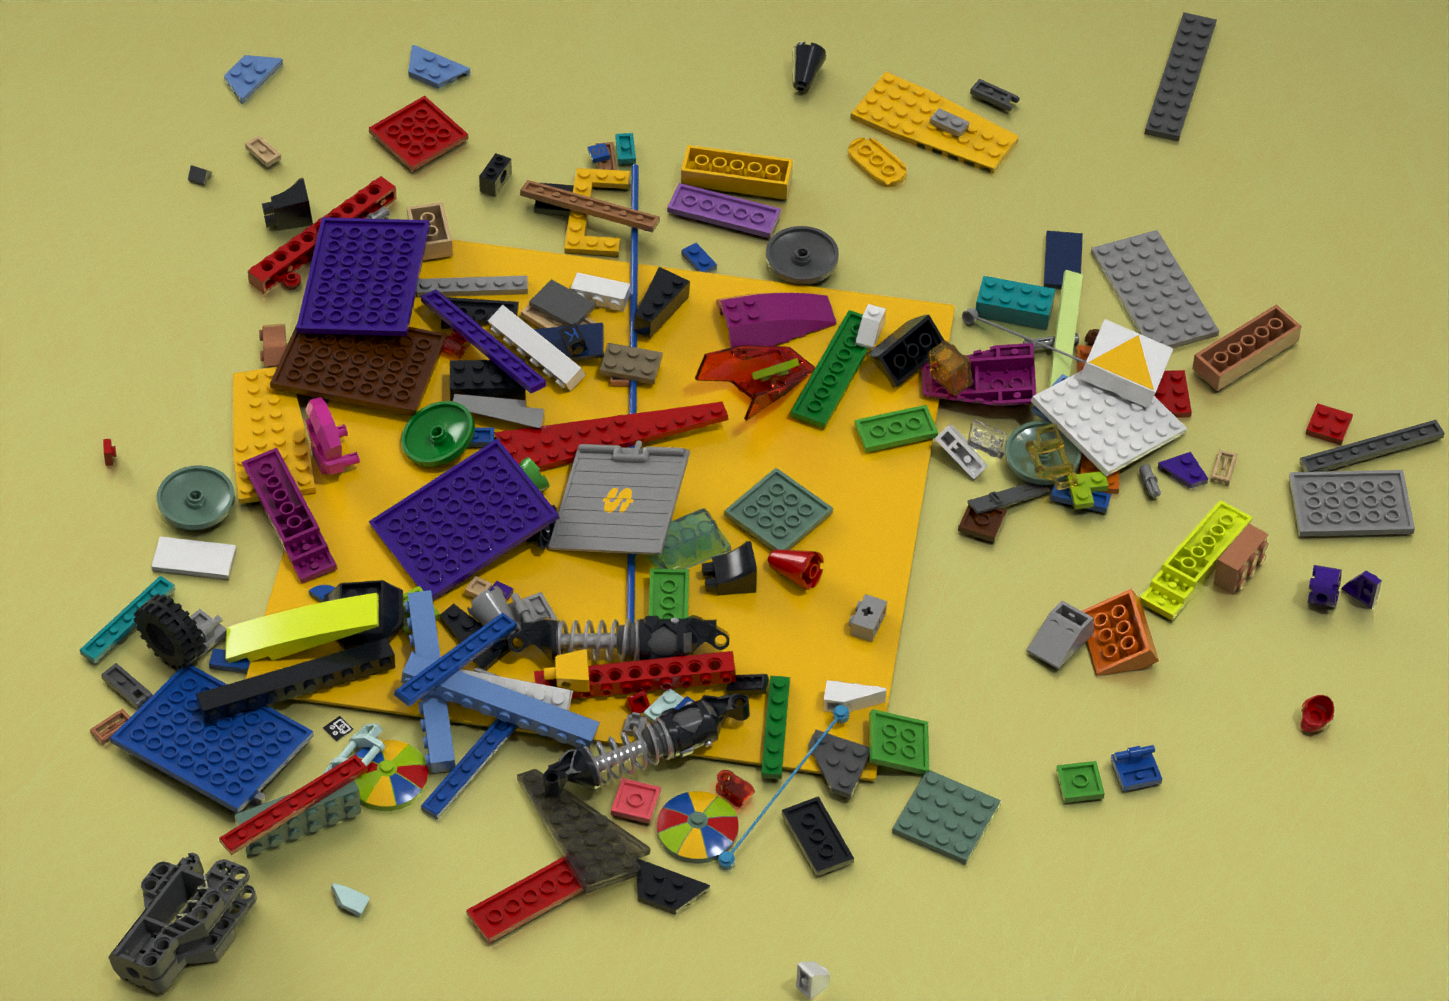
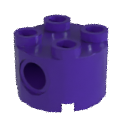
(1325, 586)

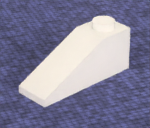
(963, 453)

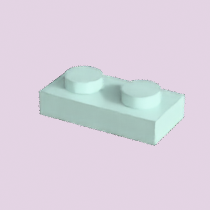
(666, 701)

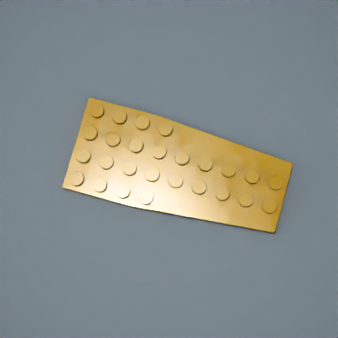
(905, 114)
(266, 421)

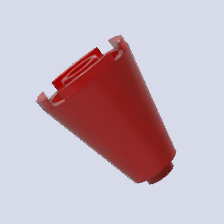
(798, 566)

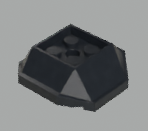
(390, 610)

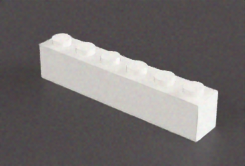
(533, 345)

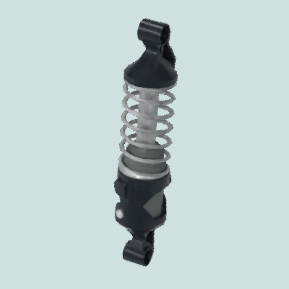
(640, 640)
(670, 736)

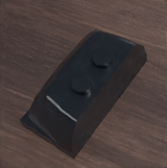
(906, 349)

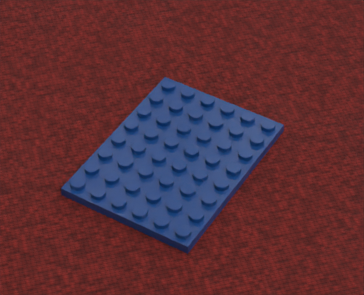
(220, 758)

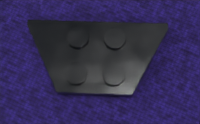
(667, 888)

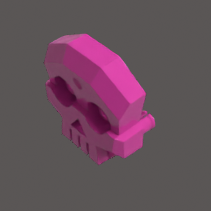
(326, 439)

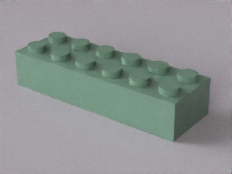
(329, 811)

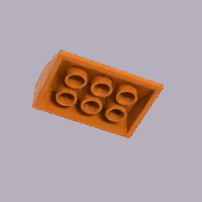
(1120, 635)

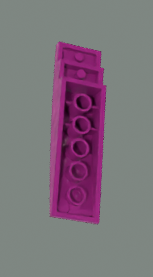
(289, 515)

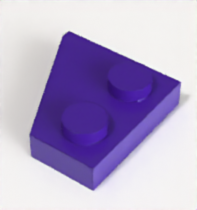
(1185, 469)
(1364, 588)

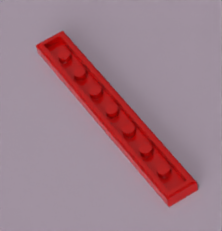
(293, 804)

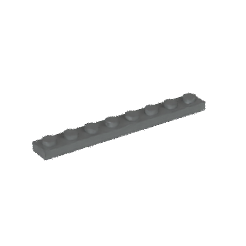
(1372, 447)

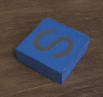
(598, 153)

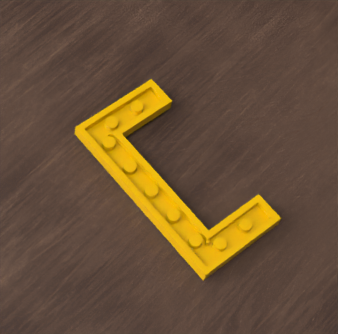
(576, 241)

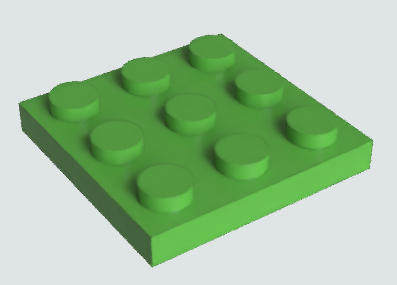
(898, 742)

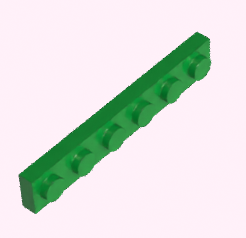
(775, 727)

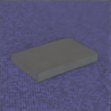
(562, 304)

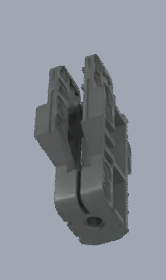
(157, 949)

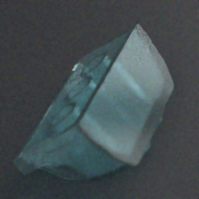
(691, 542)

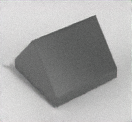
(198, 175)

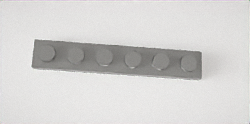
(474, 286)

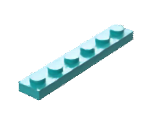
(123, 622)

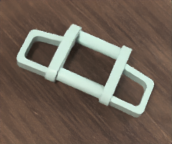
(363, 738)

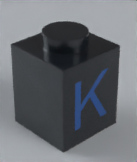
(573, 339)

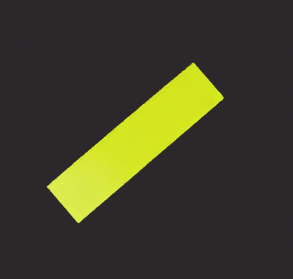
(1194, 560)
(301, 628)

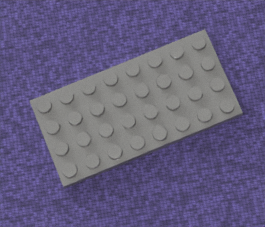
(1154, 290)

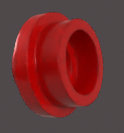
(292, 280)

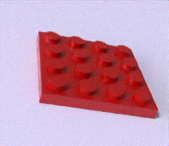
(418, 133)

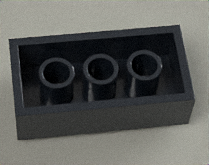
(483, 379)

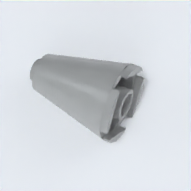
(490, 605)

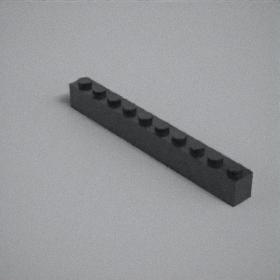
(295, 680)

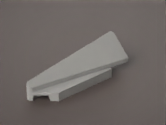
(502, 408)

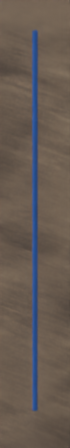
(633, 384)

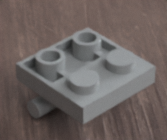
(530, 608)
(210, 627)

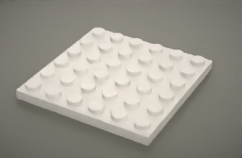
(1106, 424)

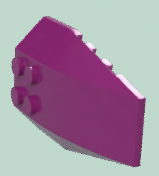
(774, 317)
(998, 376)

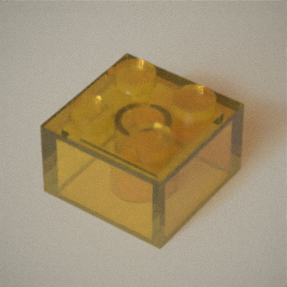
(950, 367)

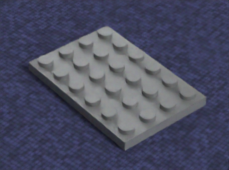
(1351, 503)

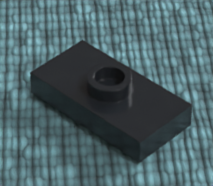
(748, 684)

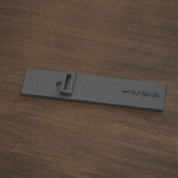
(1006, 497)

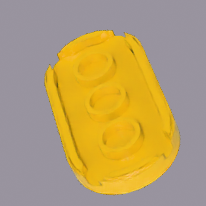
(877, 162)

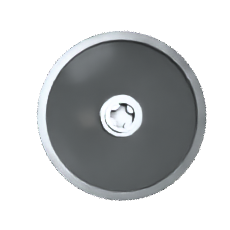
(802, 255)

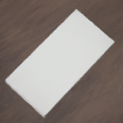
(194, 558)

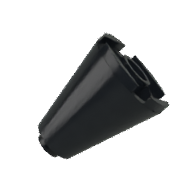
(806, 64)

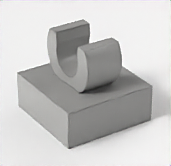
(634, 720)

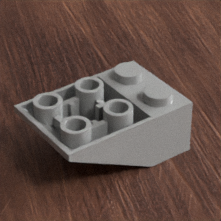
(1061, 634)

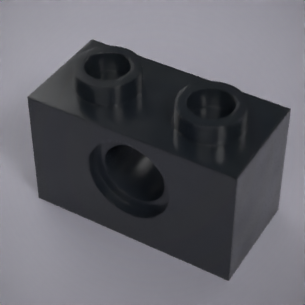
(495, 174)

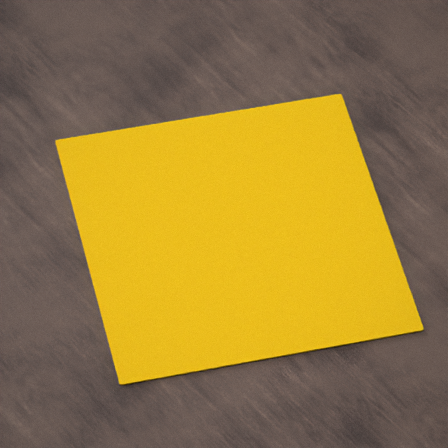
(772, 631)

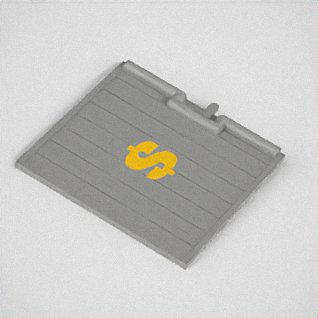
(620, 499)

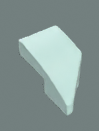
(350, 899)

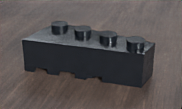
(660, 302)

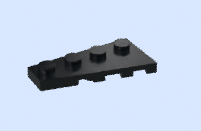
(480, 309)
(462, 626)

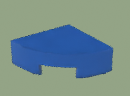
(319, 591)

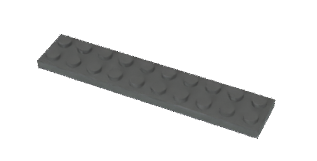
(1180, 76)

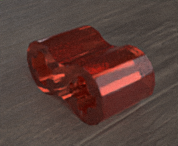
(455, 345)

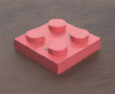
(636, 800)

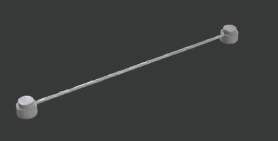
(971, 315)

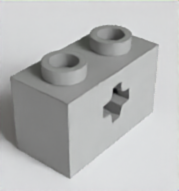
(868, 617)

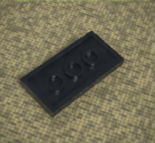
(817, 836)

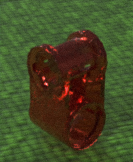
(734, 788)

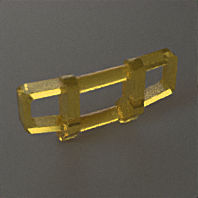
(1037, 447)

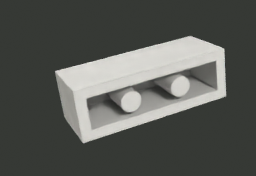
(602, 291)

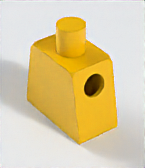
(570, 671)

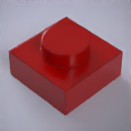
(109, 451)

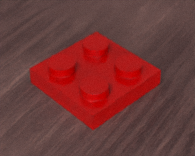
(1329, 424)

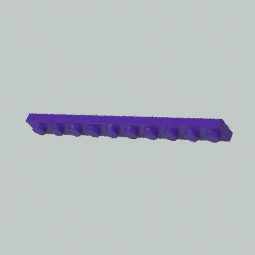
(483, 341)

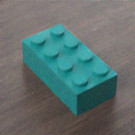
(1015, 302)

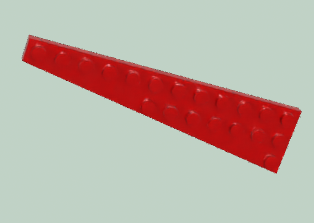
(558, 443)

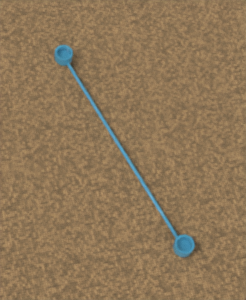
(726, 858)

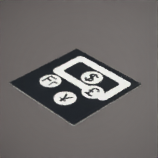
(338, 728)

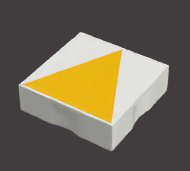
(1126, 363)

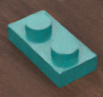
(625, 148)

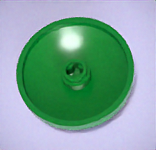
(438, 433)

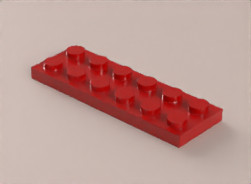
(524, 900)

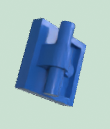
(1136, 767)

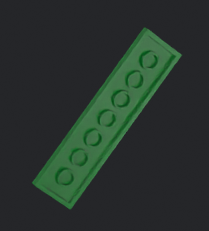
(832, 374)

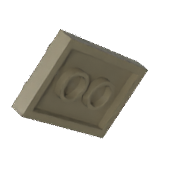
(631, 363)

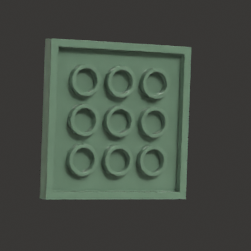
(778, 511)
(946, 816)

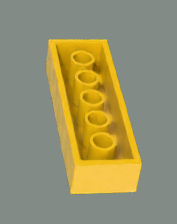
(737, 172)

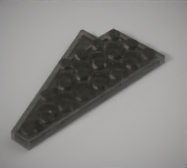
(589, 842)

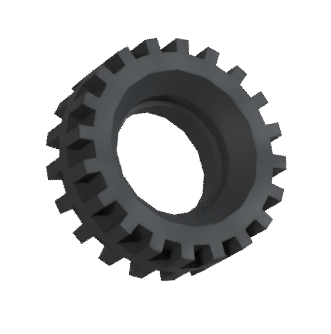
(169, 631)

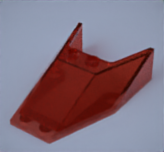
(739, 363)

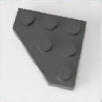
(839, 762)

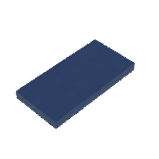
(1062, 253)
(592, 334)

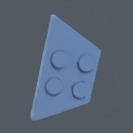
(434, 68)
(250, 74)

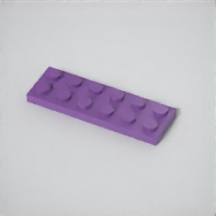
(724, 210)

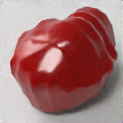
(1317, 713)

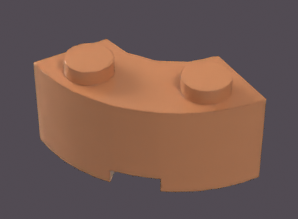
(273, 343)

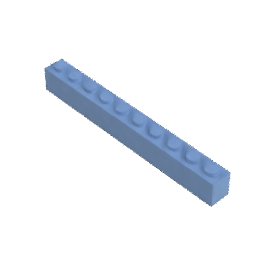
(509, 705)
(433, 707)

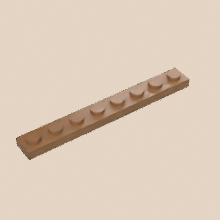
(590, 206)

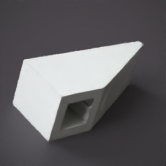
(852, 696)

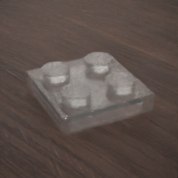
(987, 439)

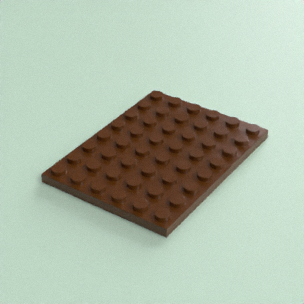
(361, 369)

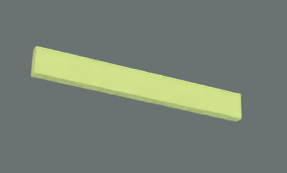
(1066, 325)

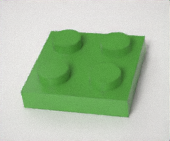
(1080, 781)

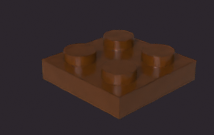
(982, 525)

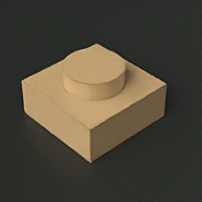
(477, 586)

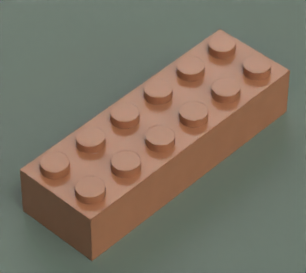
(1246, 347)

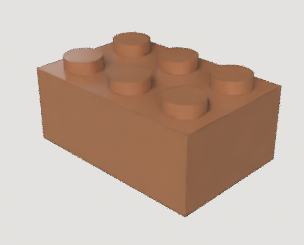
(1241, 559)

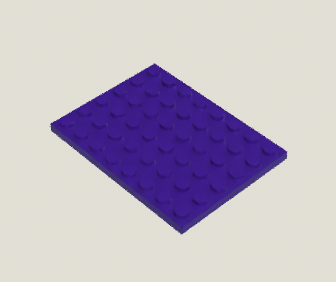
(363, 276)
(464, 519)

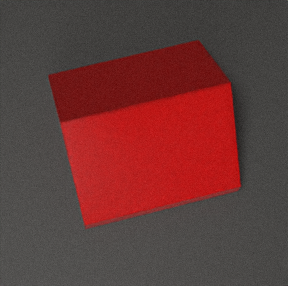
(638, 702)

